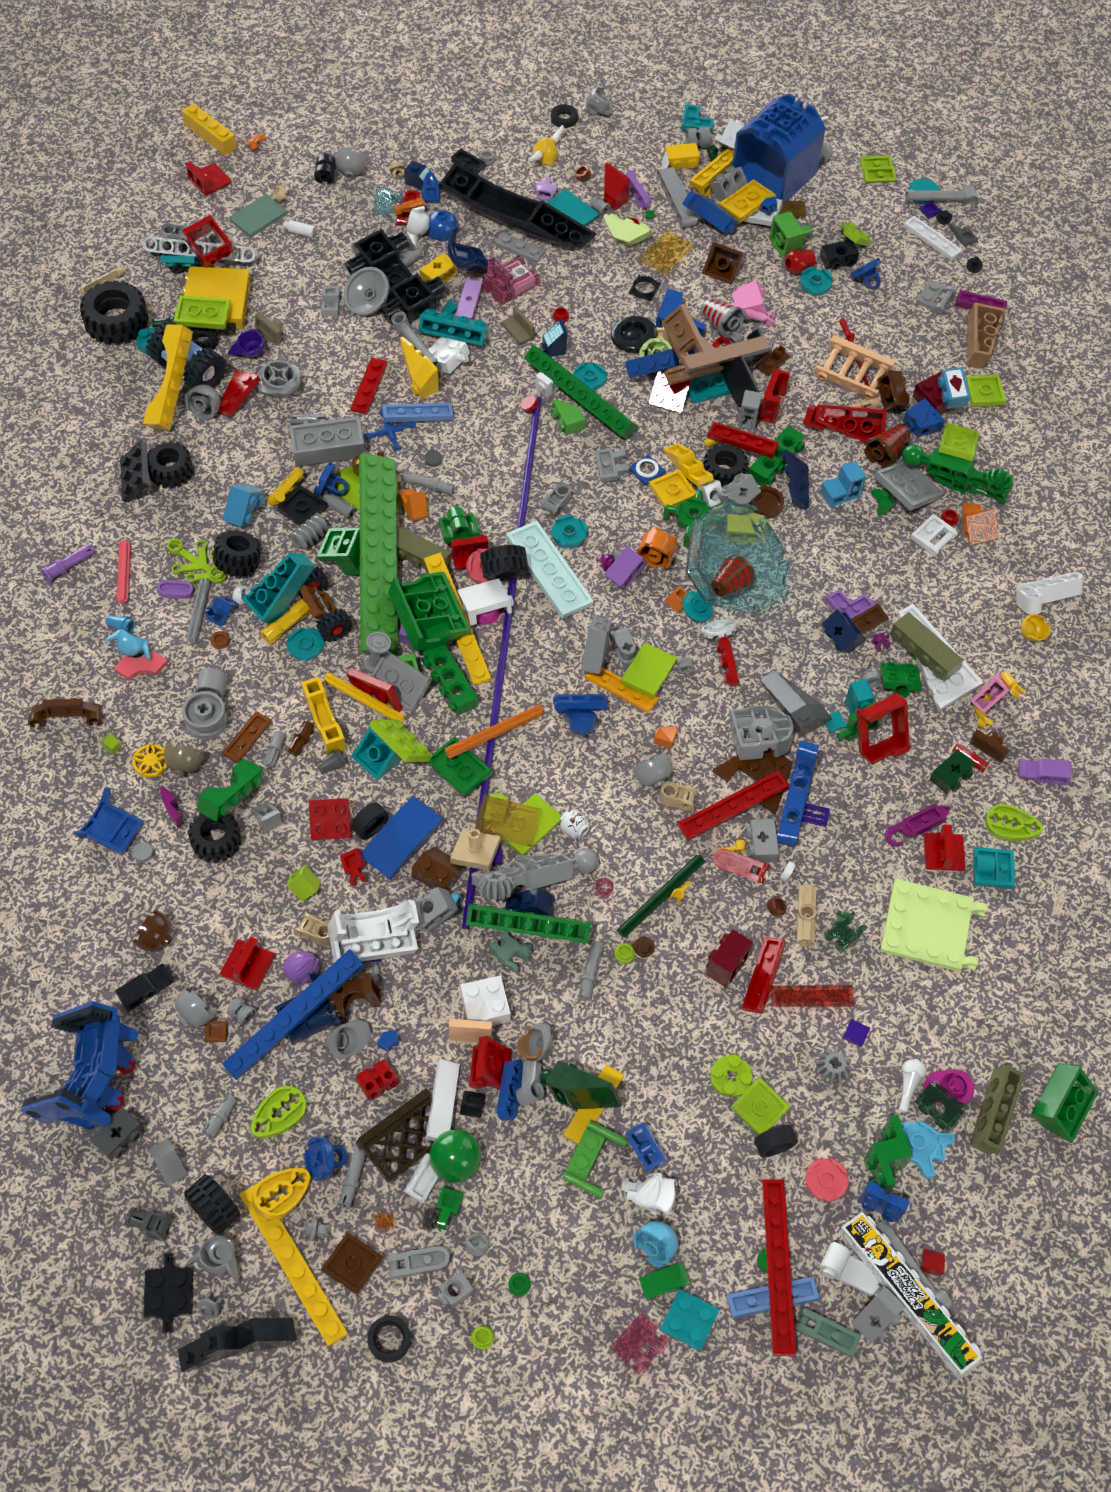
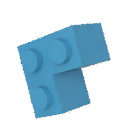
(844, 487)
(241, 502)

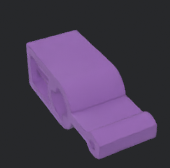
(1045, 771)

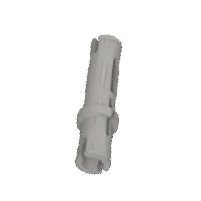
(430, 483)
(589, 979)
(351, 1184)

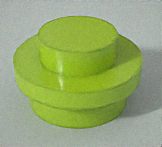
(624, 953)
(482, 1337)

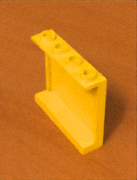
(221, 284)

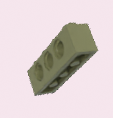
(997, 1109)

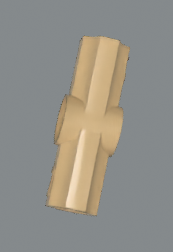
(806, 925)

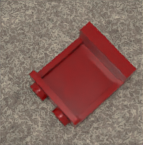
(770, 405)

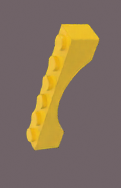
(161, 410)

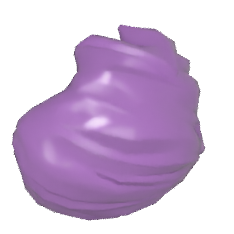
(300, 965)

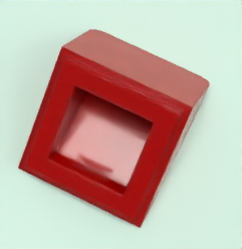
(933, 1262)

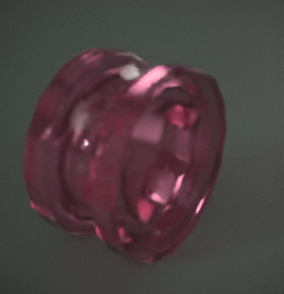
(608, 892)

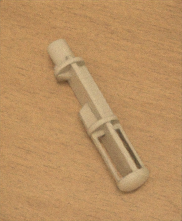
(107, 277)

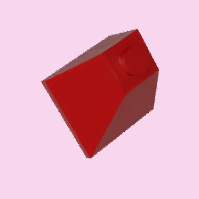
(615, 187)

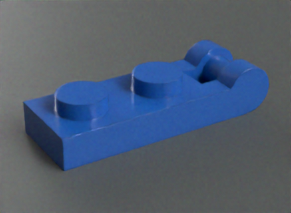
(579, 702)

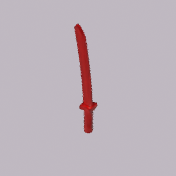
(850, 337)

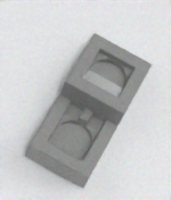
(330, 300)

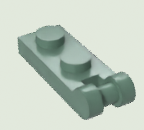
(827, 1332)

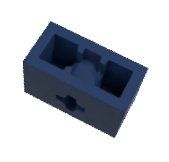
(843, 631)

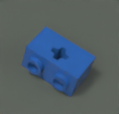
(647, 1147)

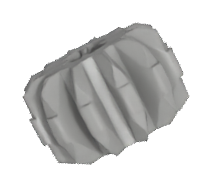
(826, 1067)

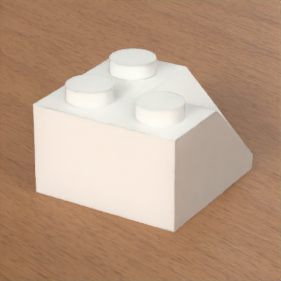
(485, 1001)

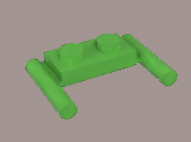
(586, 1154)

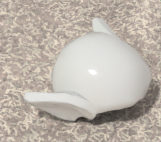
(417, 223)

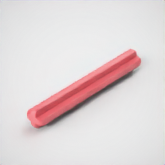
(123, 572)

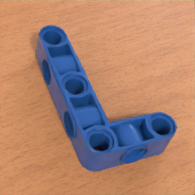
(797, 797)

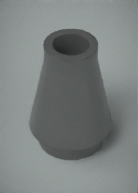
(331, 762)

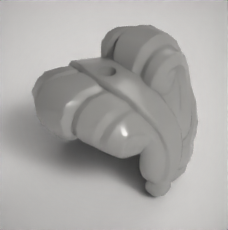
(597, 102)

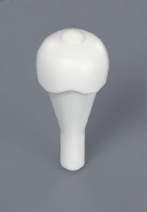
(913, 1073)

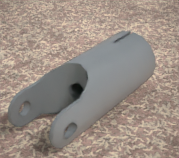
(410, 256)

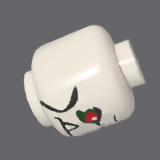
(574, 824)

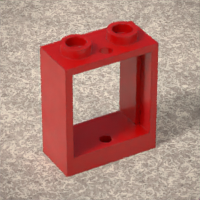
(207, 225)

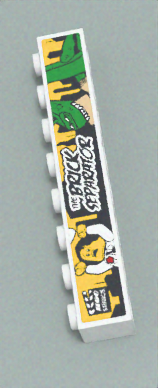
(919, 1302)

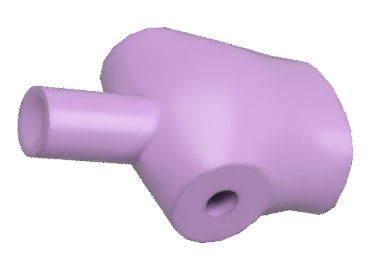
(545, 189)

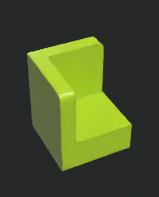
(303, 883)

